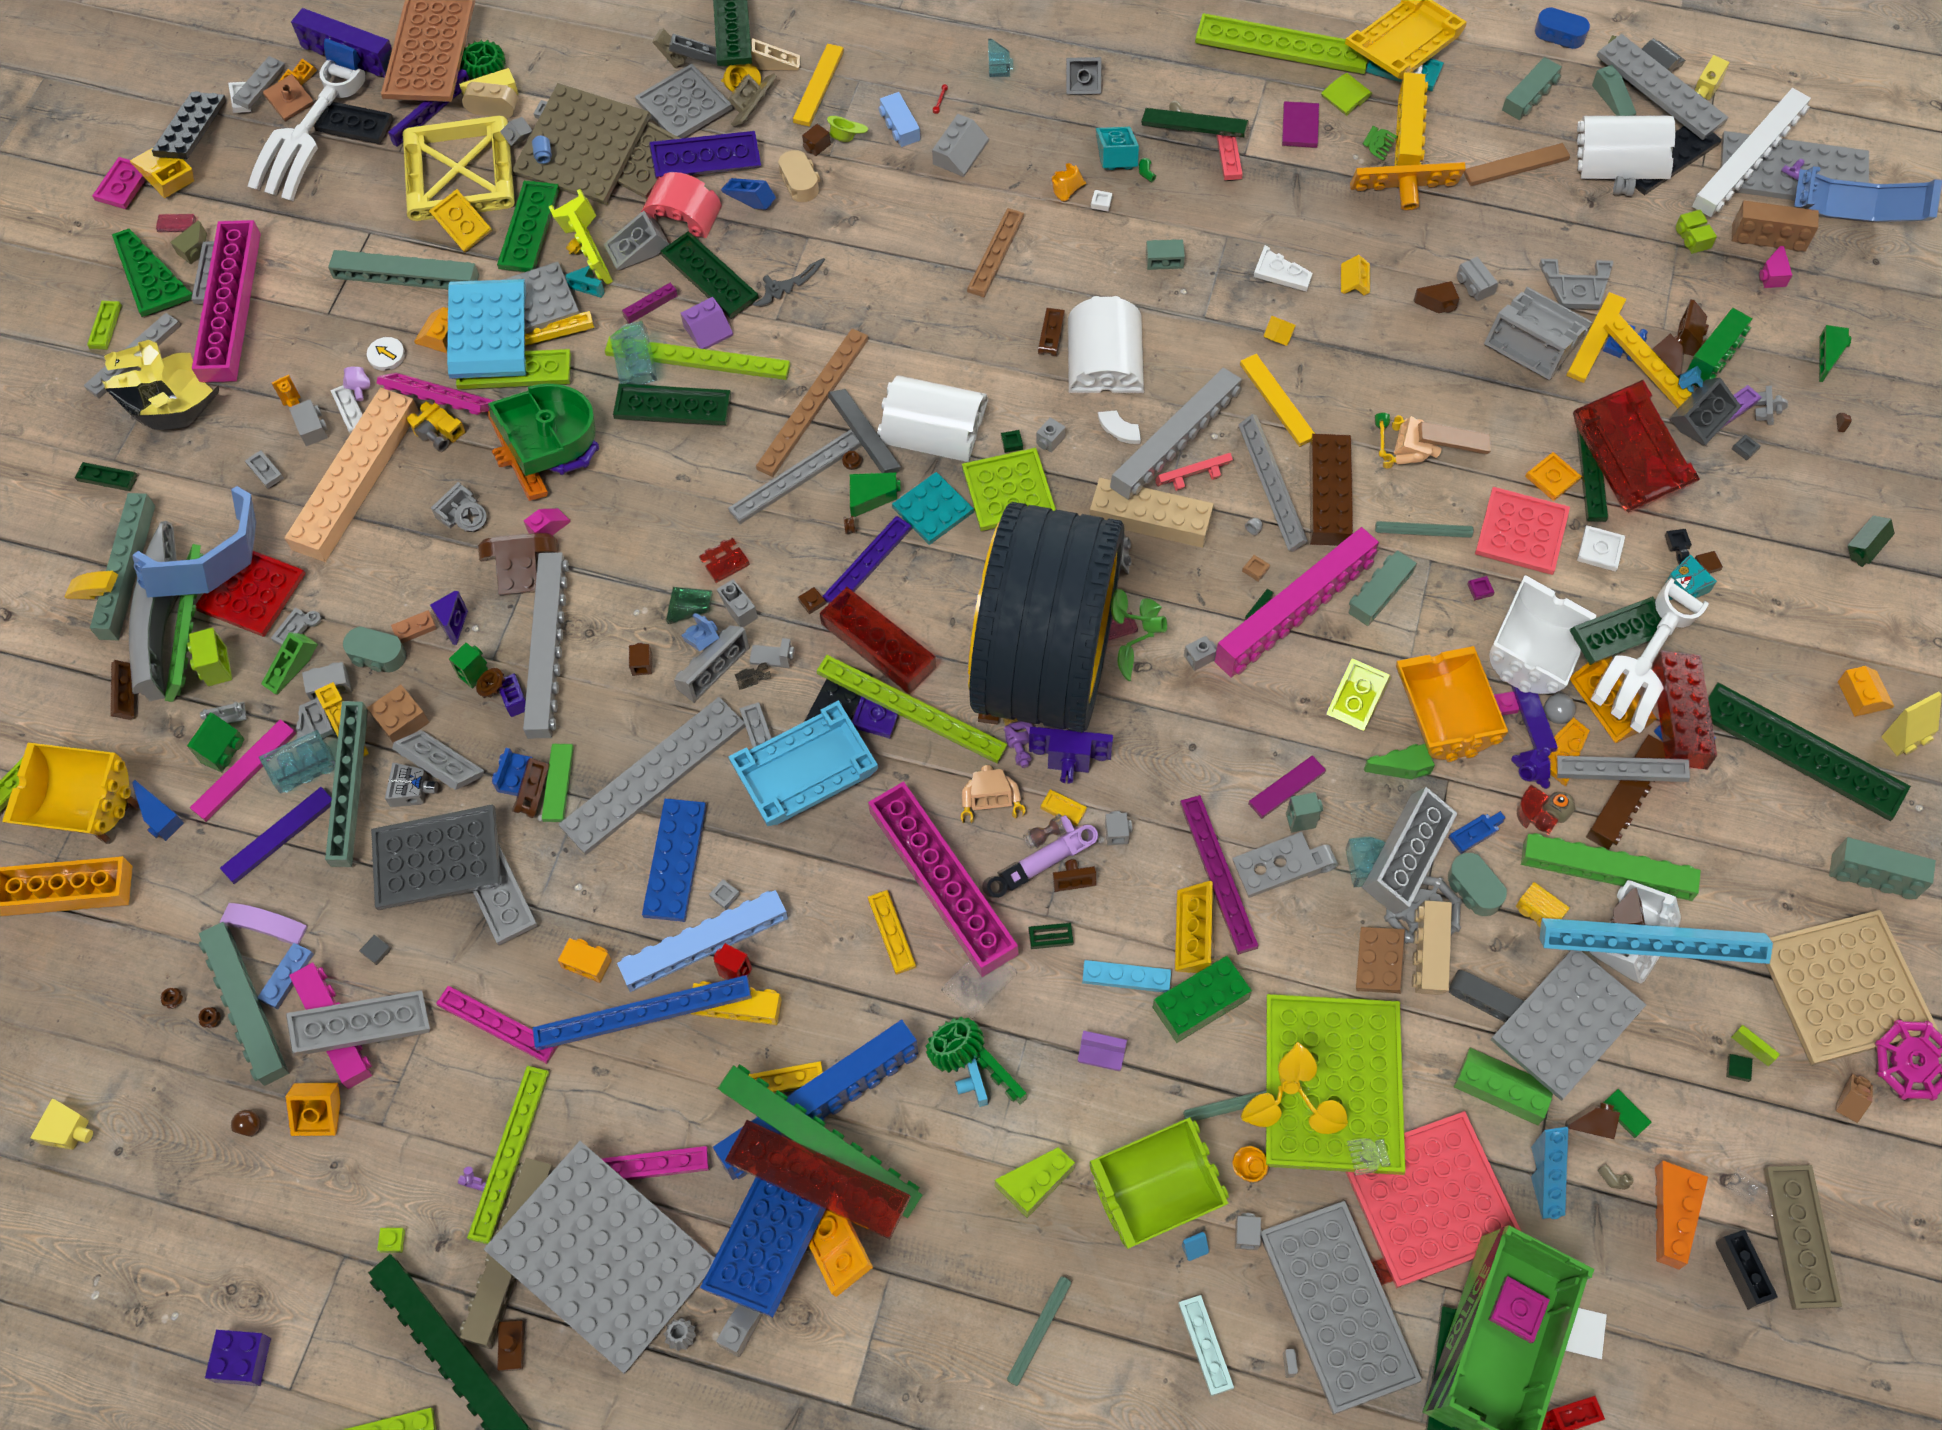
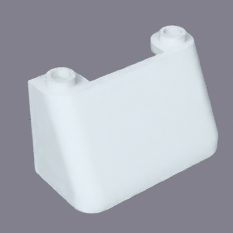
(1658, 910)

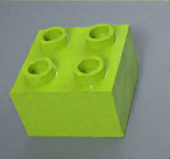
(209, 657)

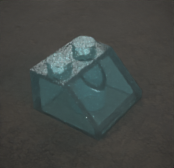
(1361, 857)

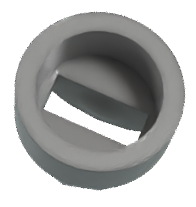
(1254, 526)

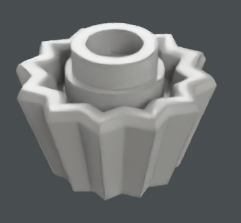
(679, 1334)

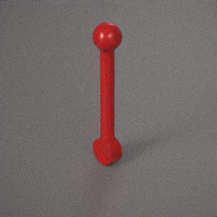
(936, 109)

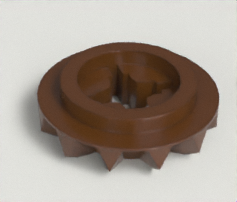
(493, 676)

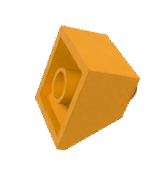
(435, 331)
(1864, 691)
(313, 1109)

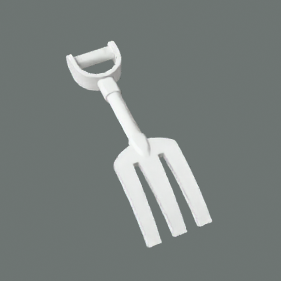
(299, 137)
(1639, 671)

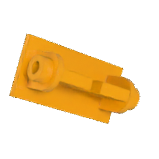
(286, 391)

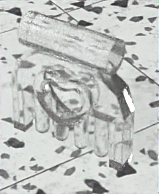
(1371, 1155)

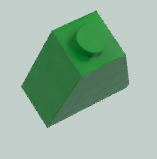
(872, 491)

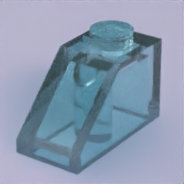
(999, 60)

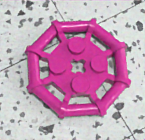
(1902, 1059)

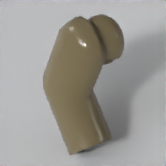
(1176, 106)
(1615, 1181)

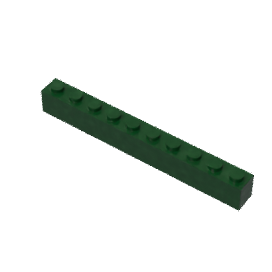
(444, 1347)

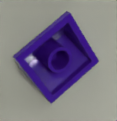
(451, 614)

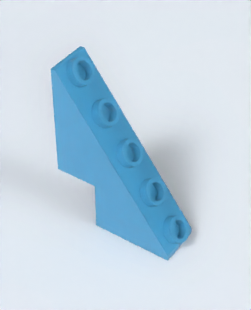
(1551, 1174)

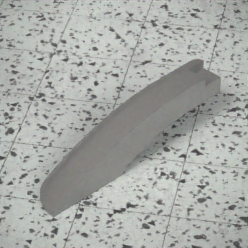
(148, 623)

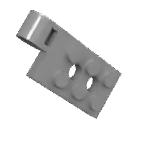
(1298, 858)

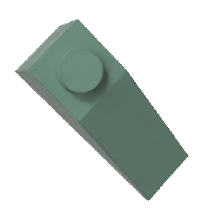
(1613, 91)

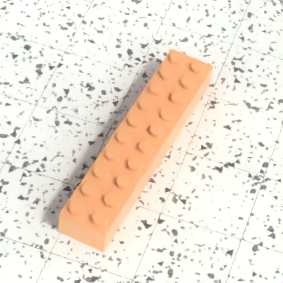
(351, 475)

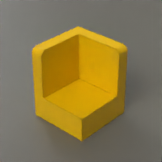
(1279, 330)

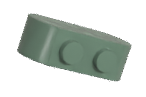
(374, 649)
(1476, 884)

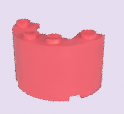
(684, 200)

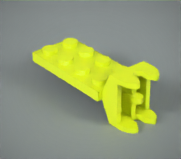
(576, 217)

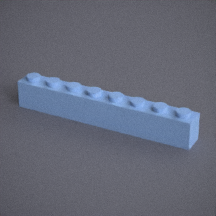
(702, 940)

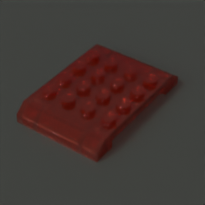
(1633, 447)

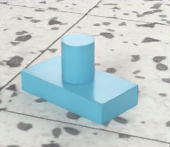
(972, 1083)

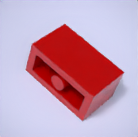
(731, 962)

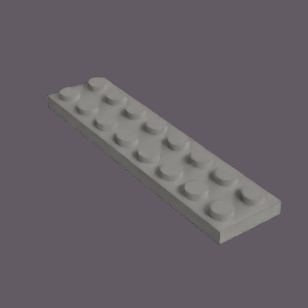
(1662, 86)

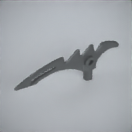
(775, 288)

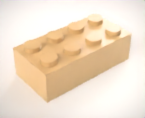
(1433, 947)

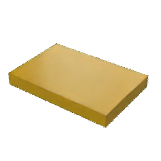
(460, 220)

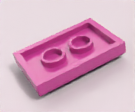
(119, 184)

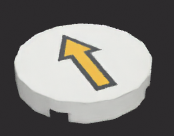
(385, 353)

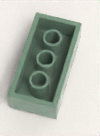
(1882, 868)

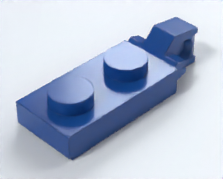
(1476, 831)

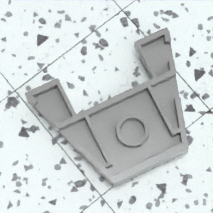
(1577, 290)

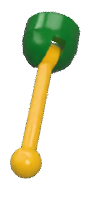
(1382, 421)

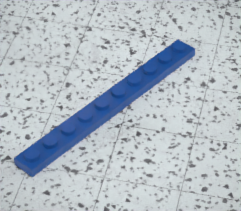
(641, 1012)

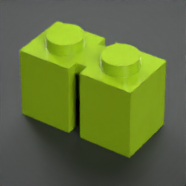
(1696, 237)

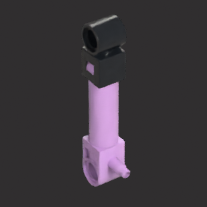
(1020, 872)

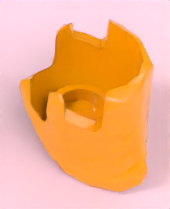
(1067, 182)

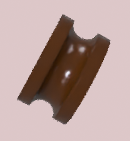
(849, 524)

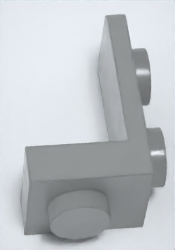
(773, 656)

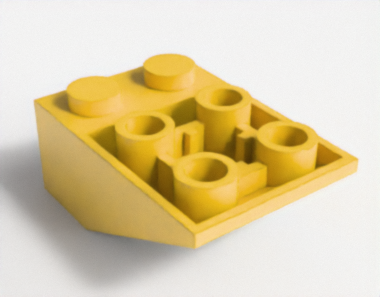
(163, 173)

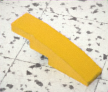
(91, 585)

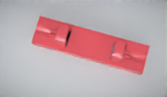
(1211, 465)

